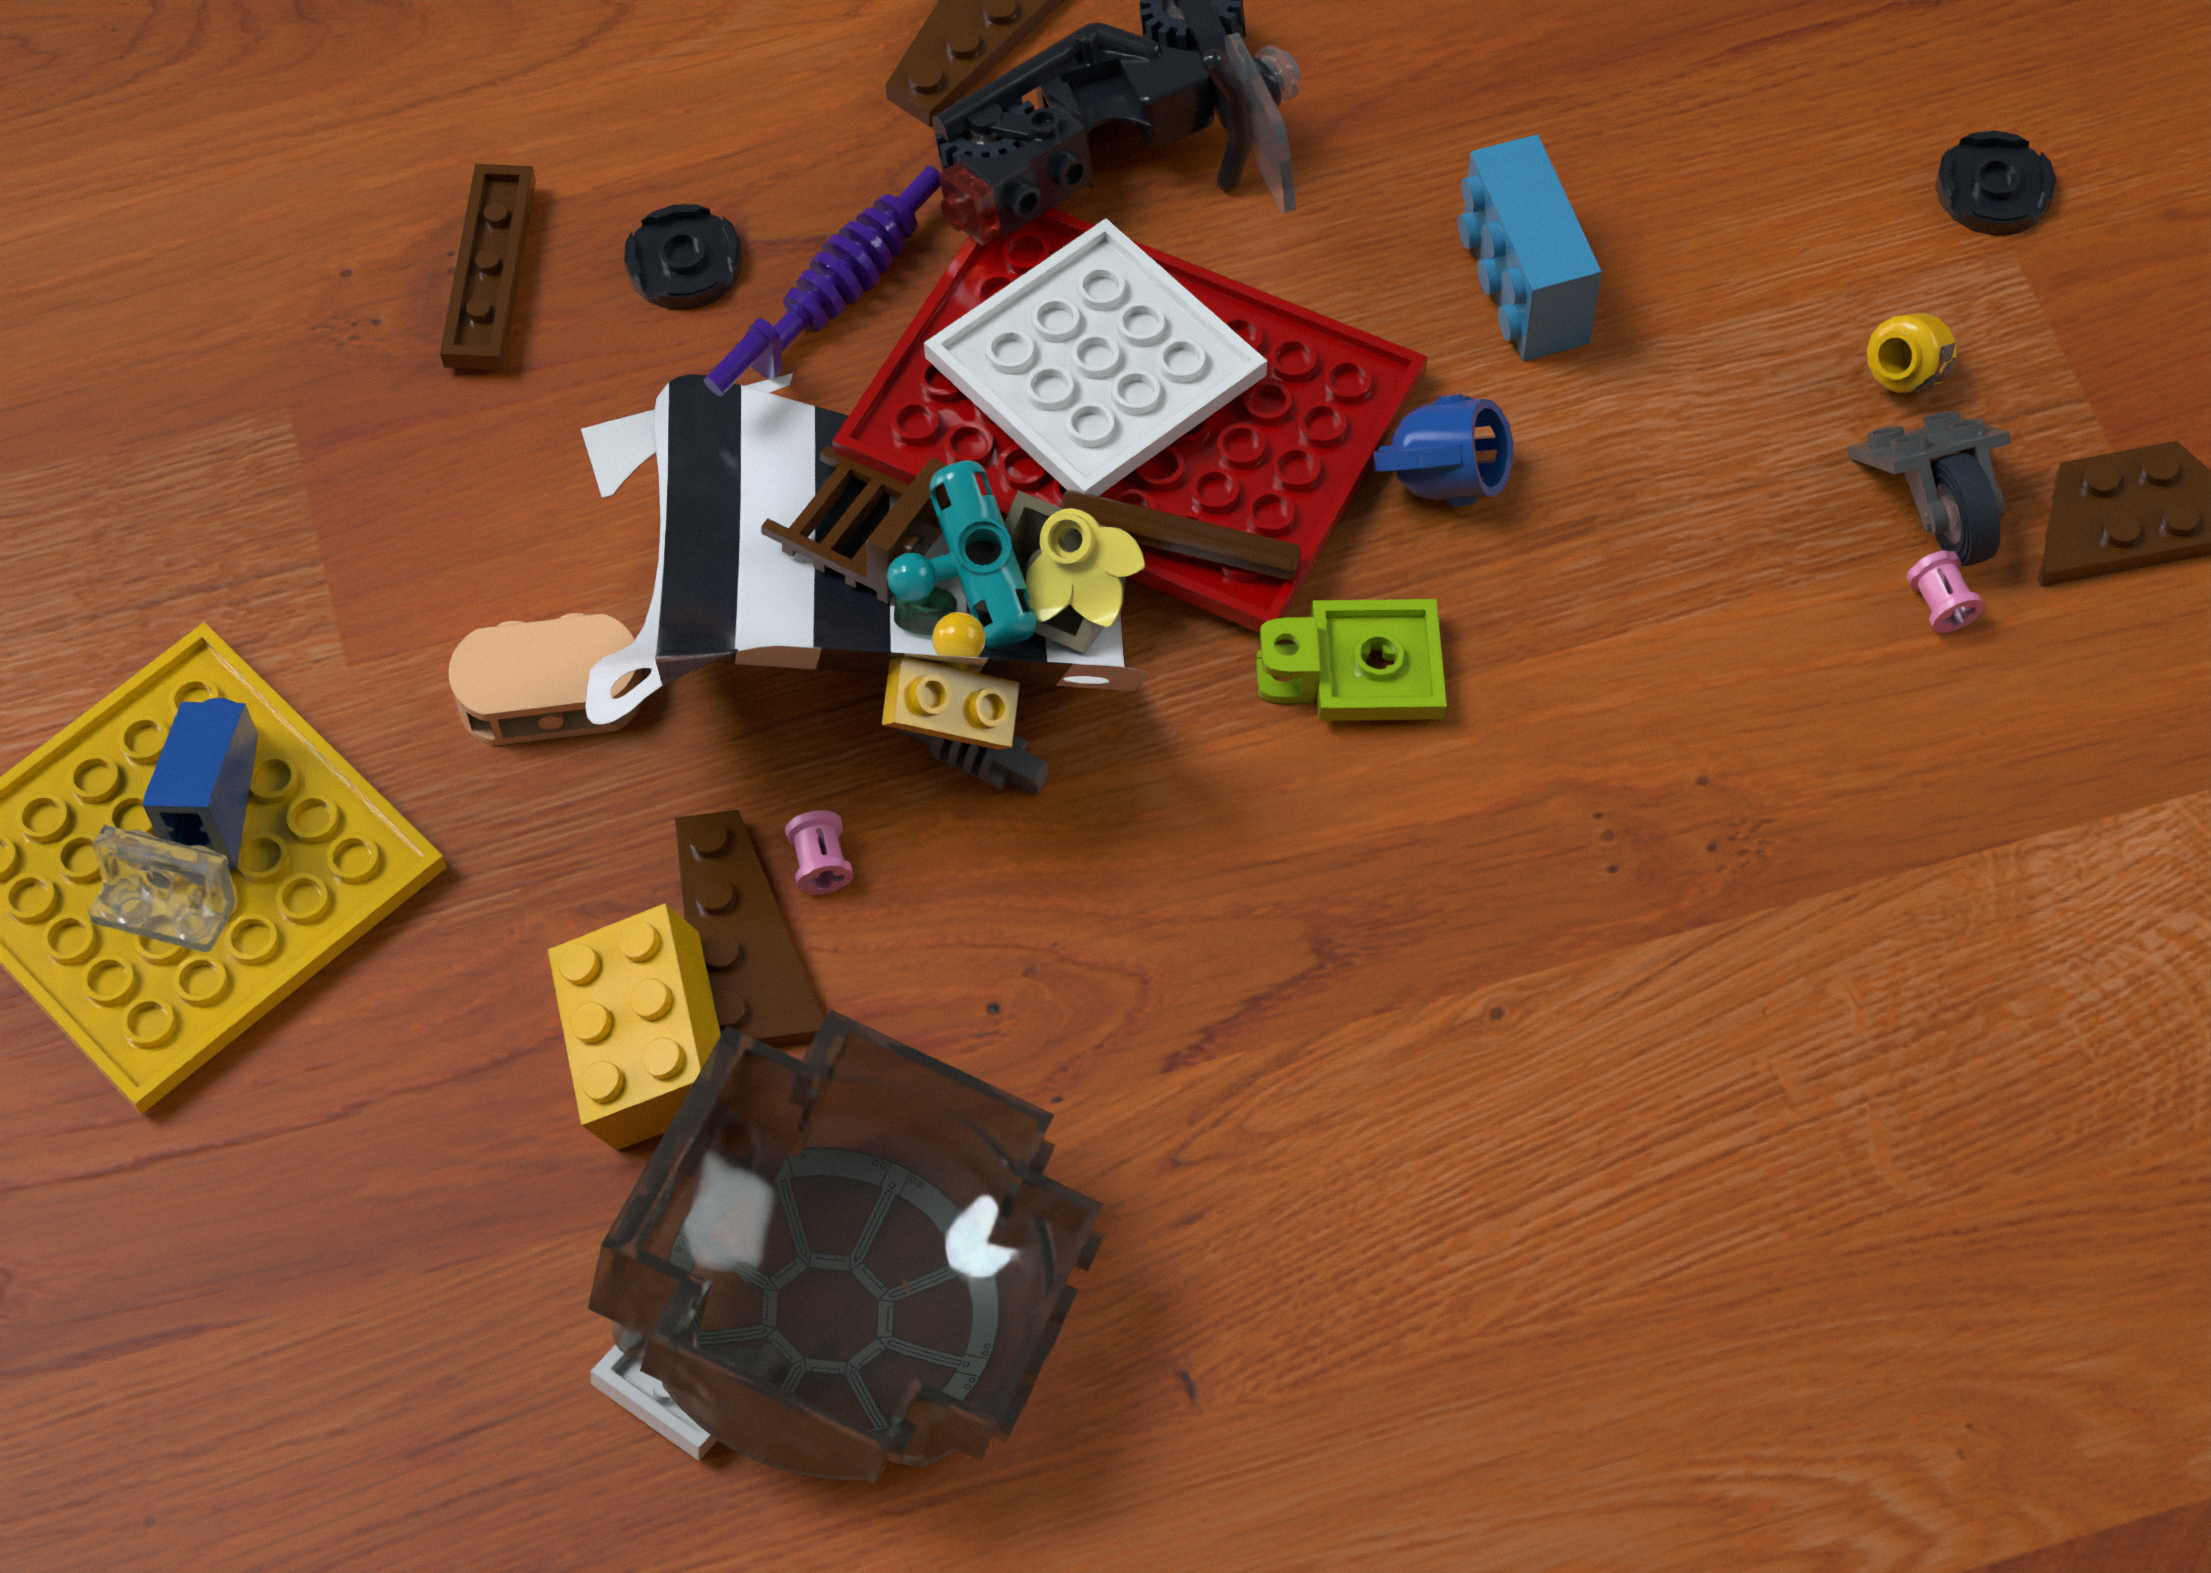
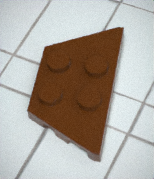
(2126, 513)

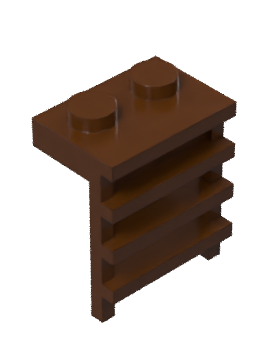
(906, 528)

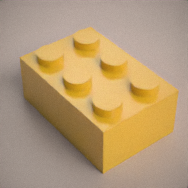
(634, 1022)

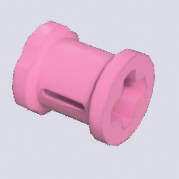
(1945, 591)
(819, 852)

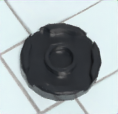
(1995, 183)
(683, 257)

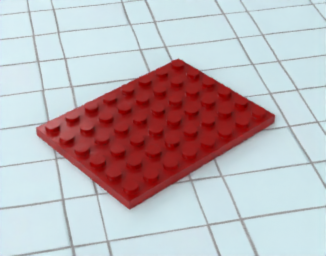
(1264, 464)

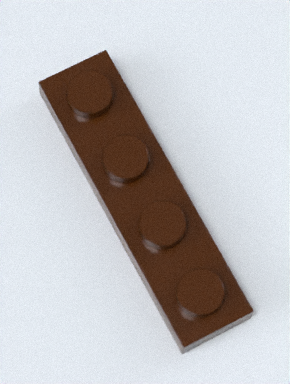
(488, 267)

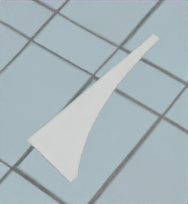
(627, 442)

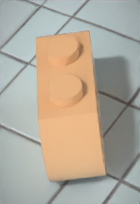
(534, 677)

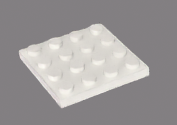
(1095, 360)

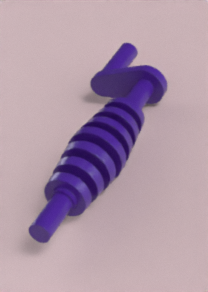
(835, 278)

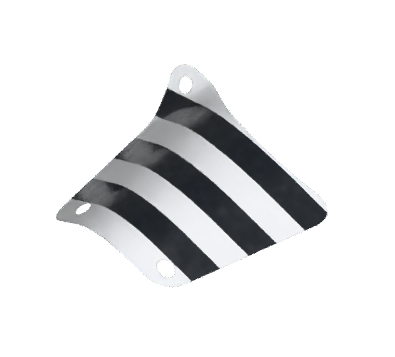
(743, 601)

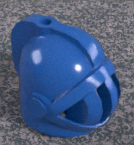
(1438, 446)

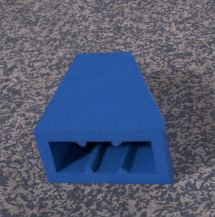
(204, 777)

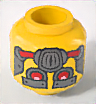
(1911, 352)

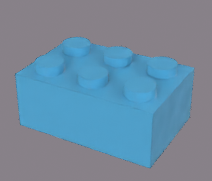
(1529, 248)

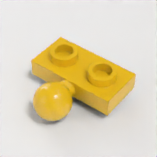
(948, 697)

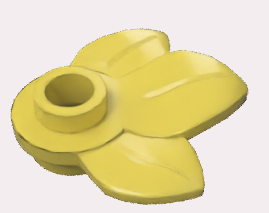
(1085, 577)

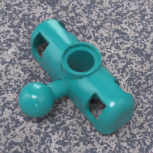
(969, 520)

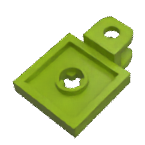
(1332, 658)

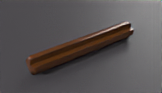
(1191, 536)

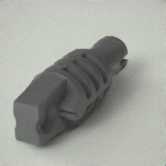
(988, 764)

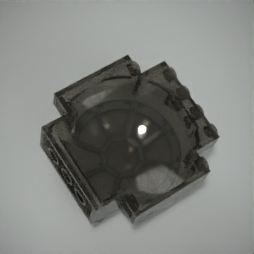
(846, 1255)

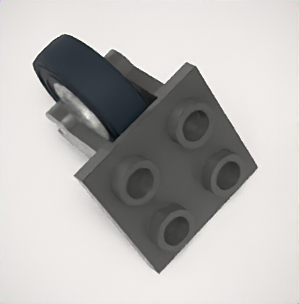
(1954, 493)

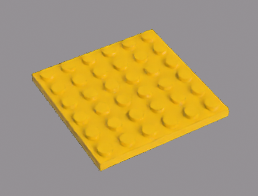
(311, 875)

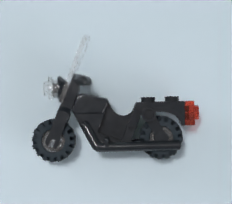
(1017, 162)

